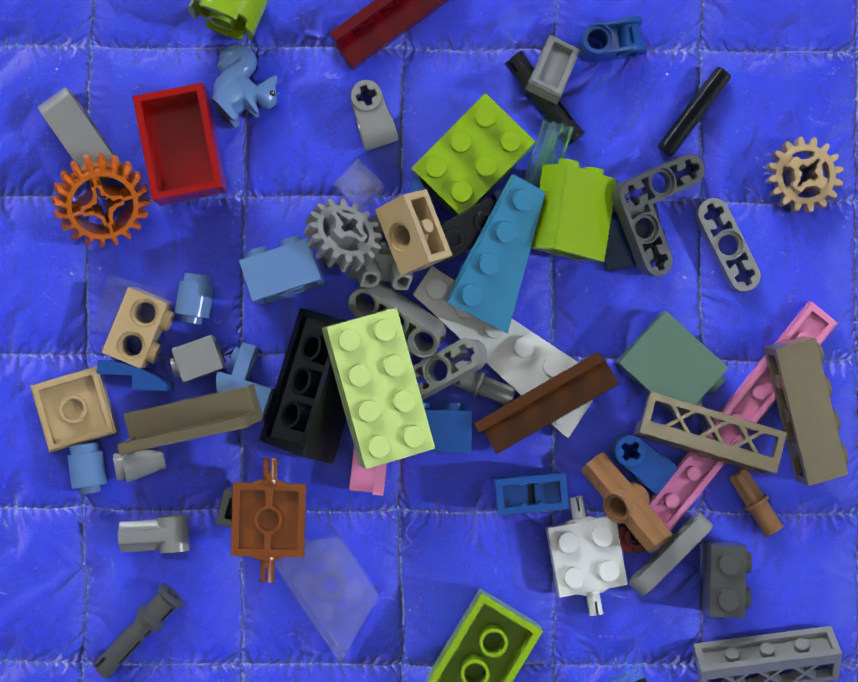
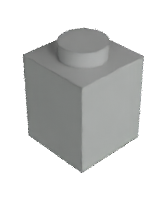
(197, 359)

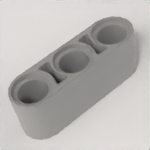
(75, 128)
(415, 318)

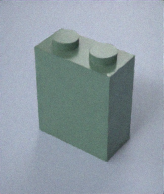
(672, 363)

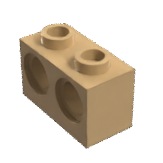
(129, 323)

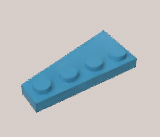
(496, 264)

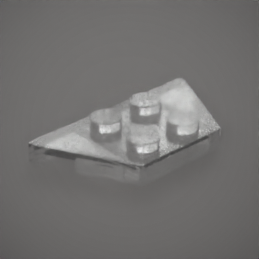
(330, 590)

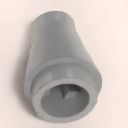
(138, 464)

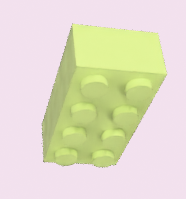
(378, 388)

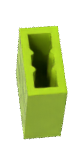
(574, 211)

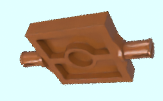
(268, 519)

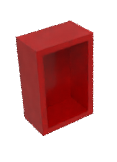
(180, 144)

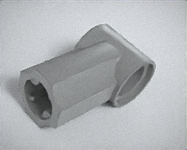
(164, 534)

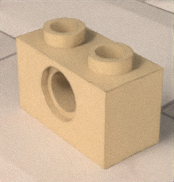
(413, 232)

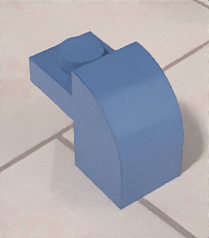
(242, 362)

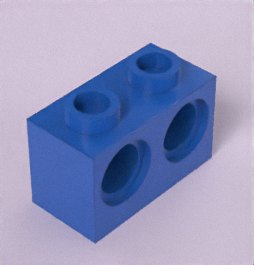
(531, 493)

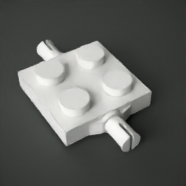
(586, 556)

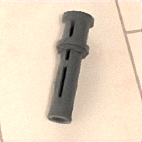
(149, 619)

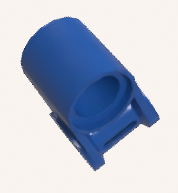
(619, 38)
(647, 465)

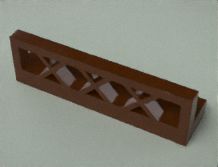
(548, 402)

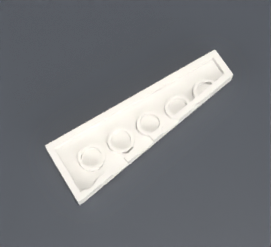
(516, 357)

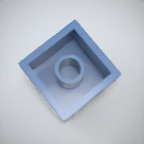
(281, 271)

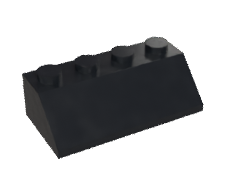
(306, 402)

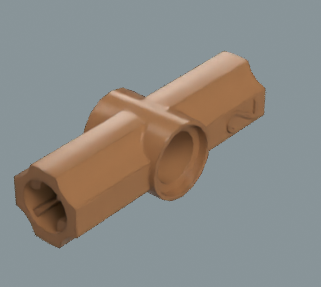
(626, 502)

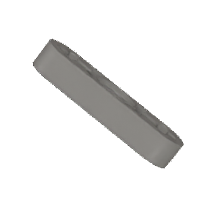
(707, 226)
(455, 371)
(670, 553)

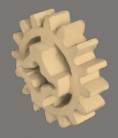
(815, 182)

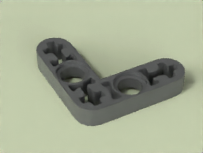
(642, 208)

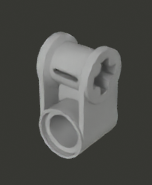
(373, 121)

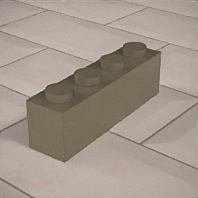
(806, 410)

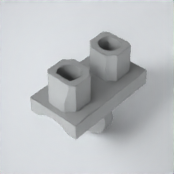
(381, 269)

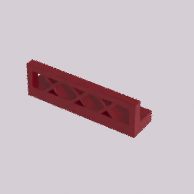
(378, 27)

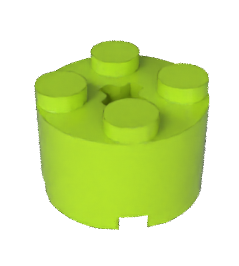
(230, 17)

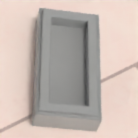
(552, 69)

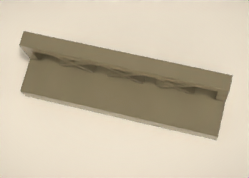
(191, 418)
(707, 447)

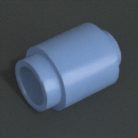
(194, 298)
(87, 468)

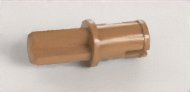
(756, 502)

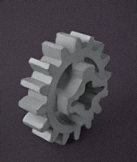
(342, 235)

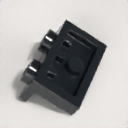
(465, 227)

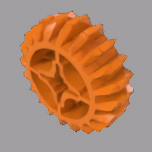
(88, 203)

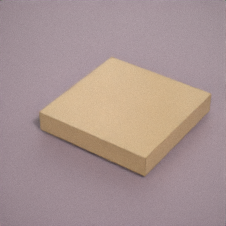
(74, 409)

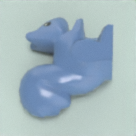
(235, 91)

